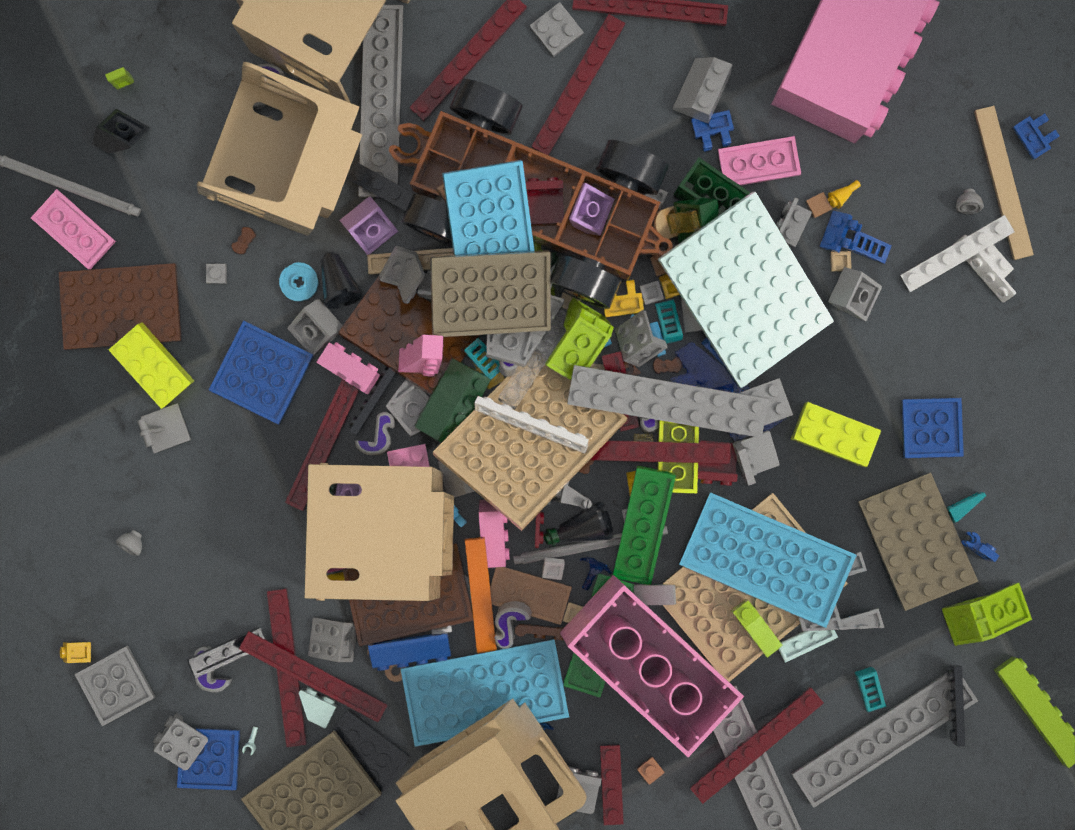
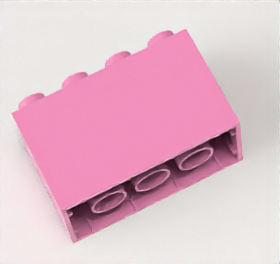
(852, 63)
(650, 666)

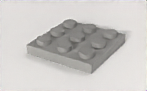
(115, 685)

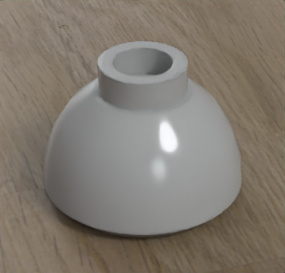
(969, 202)
(130, 543)

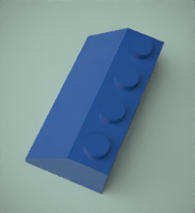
(410, 649)

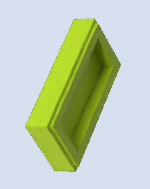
(120, 78)

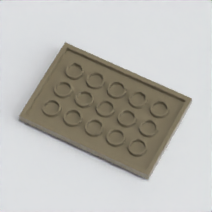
(490, 293)
(917, 542)
(313, 790)

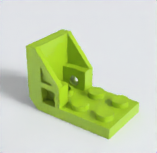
(583, 340)
(987, 615)

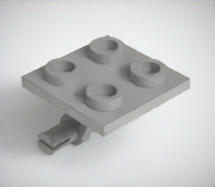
(164, 428)
(570, 496)

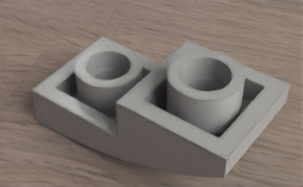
(656, 594)

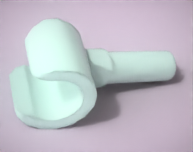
(250, 743)

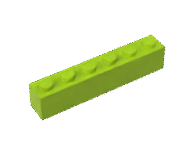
(1038, 709)

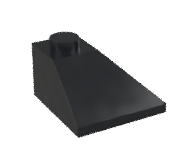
(118, 132)

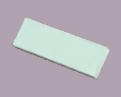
(805, 642)

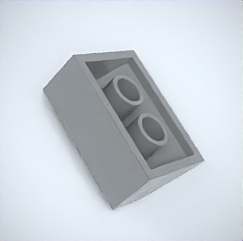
(703, 88)

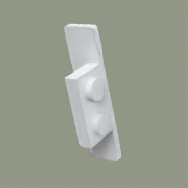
(993, 269)

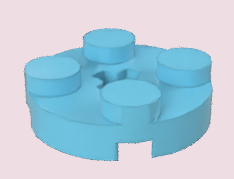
(293, 273)

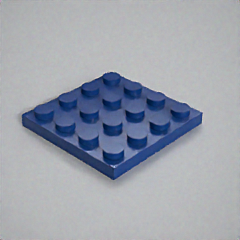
(261, 372)

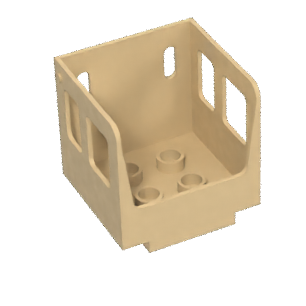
(277, 30)
(290, 161)
(390, 533)
(480, 764)

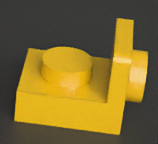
(76, 652)

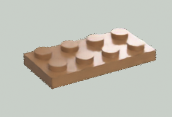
(543, 596)

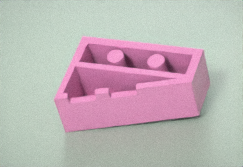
(422, 356)
(349, 367)
(495, 536)

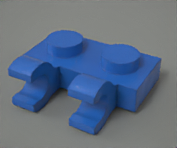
(719, 124)
(1031, 136)
(836, 230)
(983, 550)

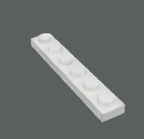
(957, 253)
(526, 422)

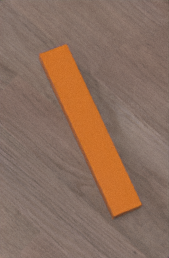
(480, 594)

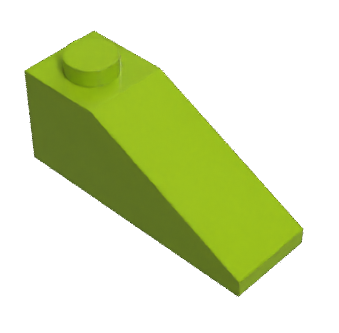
(756, 627)

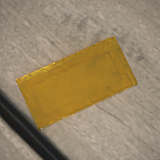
(683, 222)

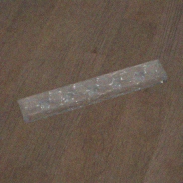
(525, 376)

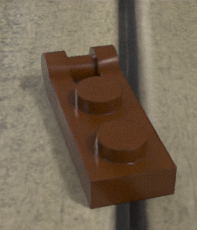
(539, 631)

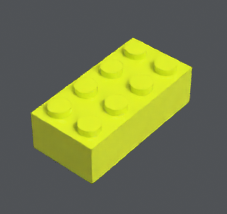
(151, 365)
(835, 434)
(686, 473)

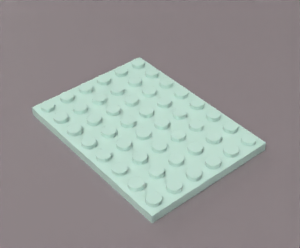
(746, 289)

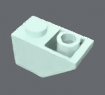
(317, 709)

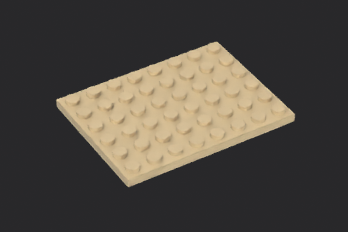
(516, 467)
(706, 606)

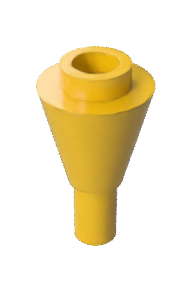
(839, 196)

